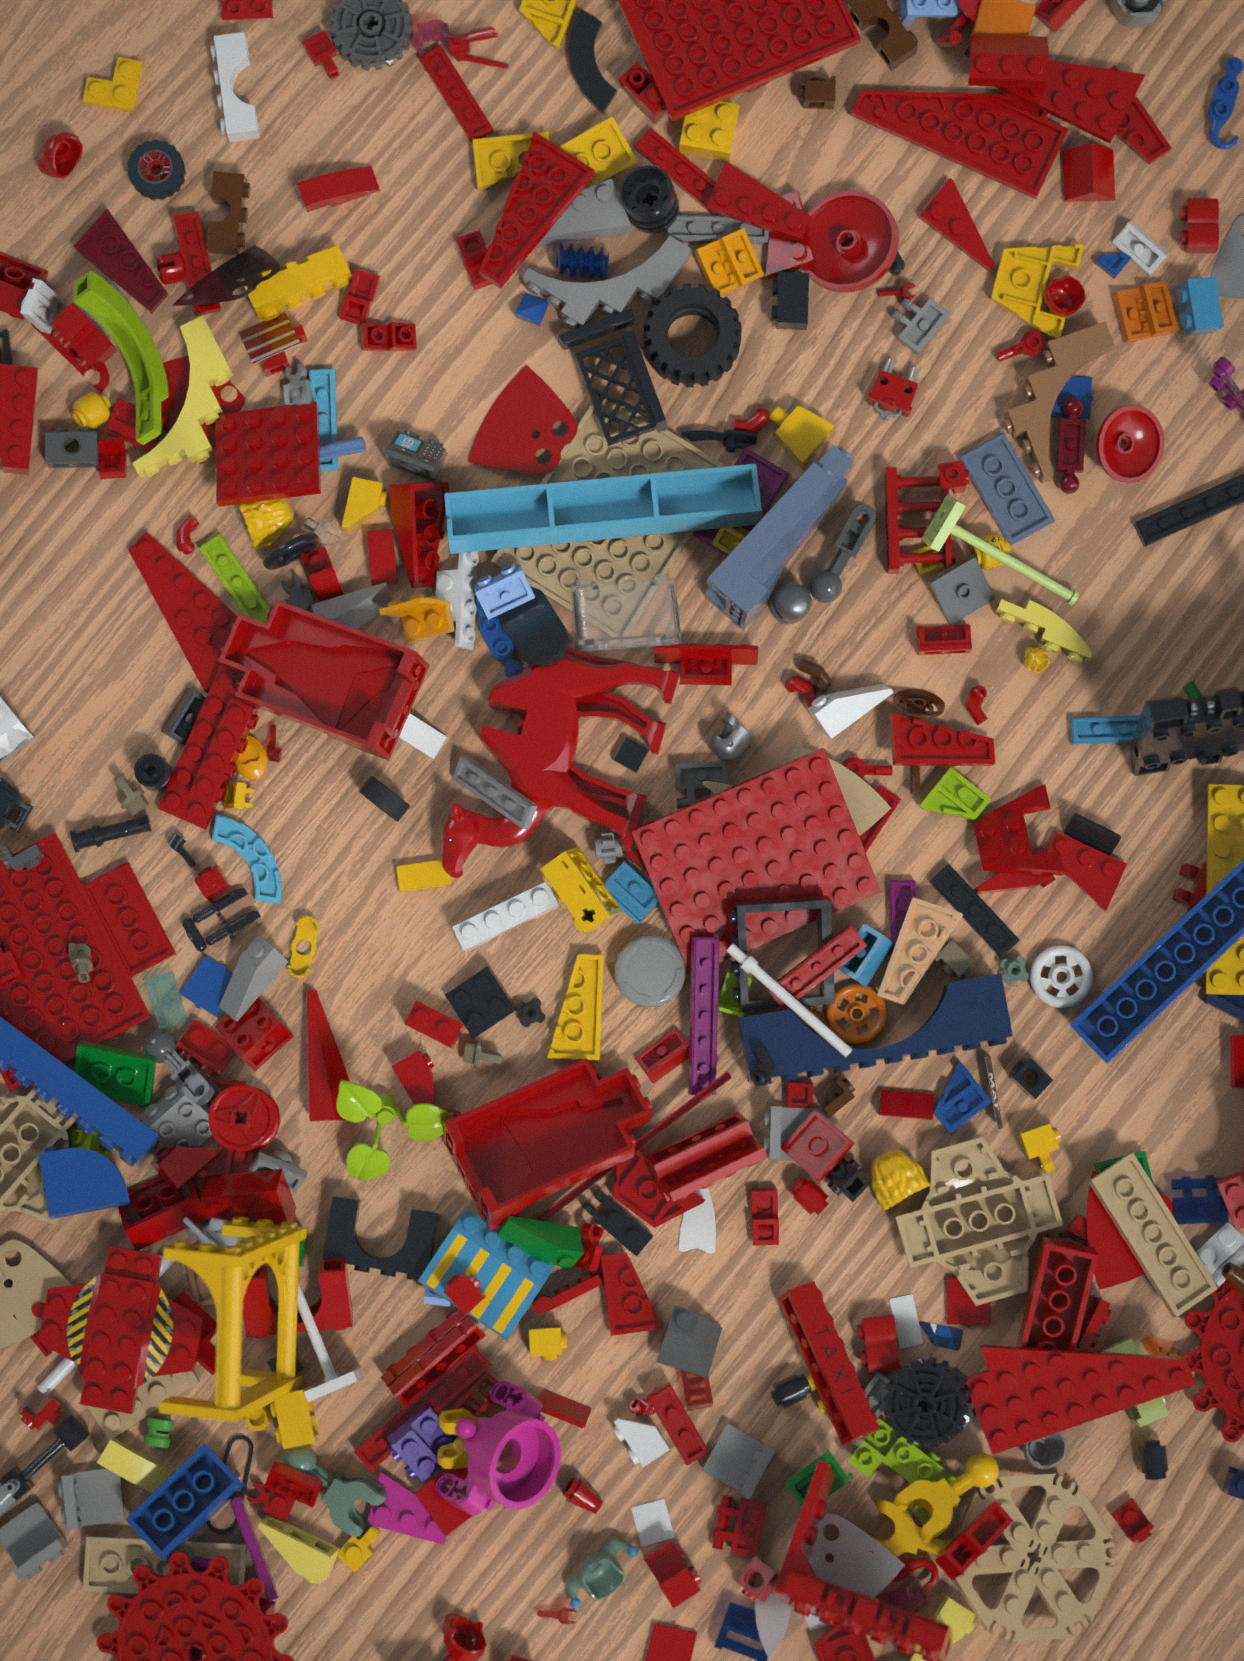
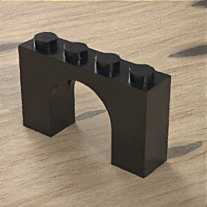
(410, 1259)

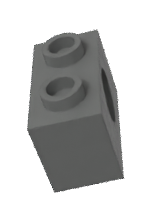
(56, 448)

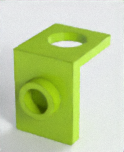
(726, 998)
(80, 1139)

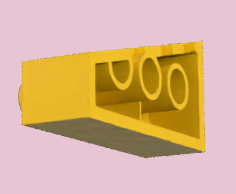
(299, 283)

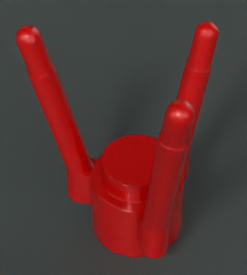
(461, 44)

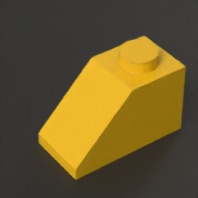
(363, 502)

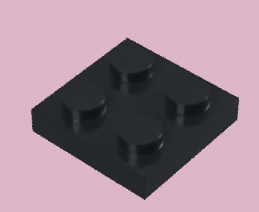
(481, 1002)

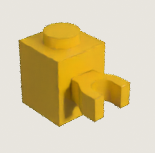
(1039, 1143)

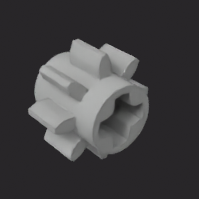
(608, 848)

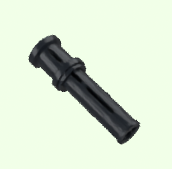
(98, 835)

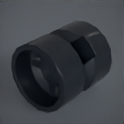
(152, 772)

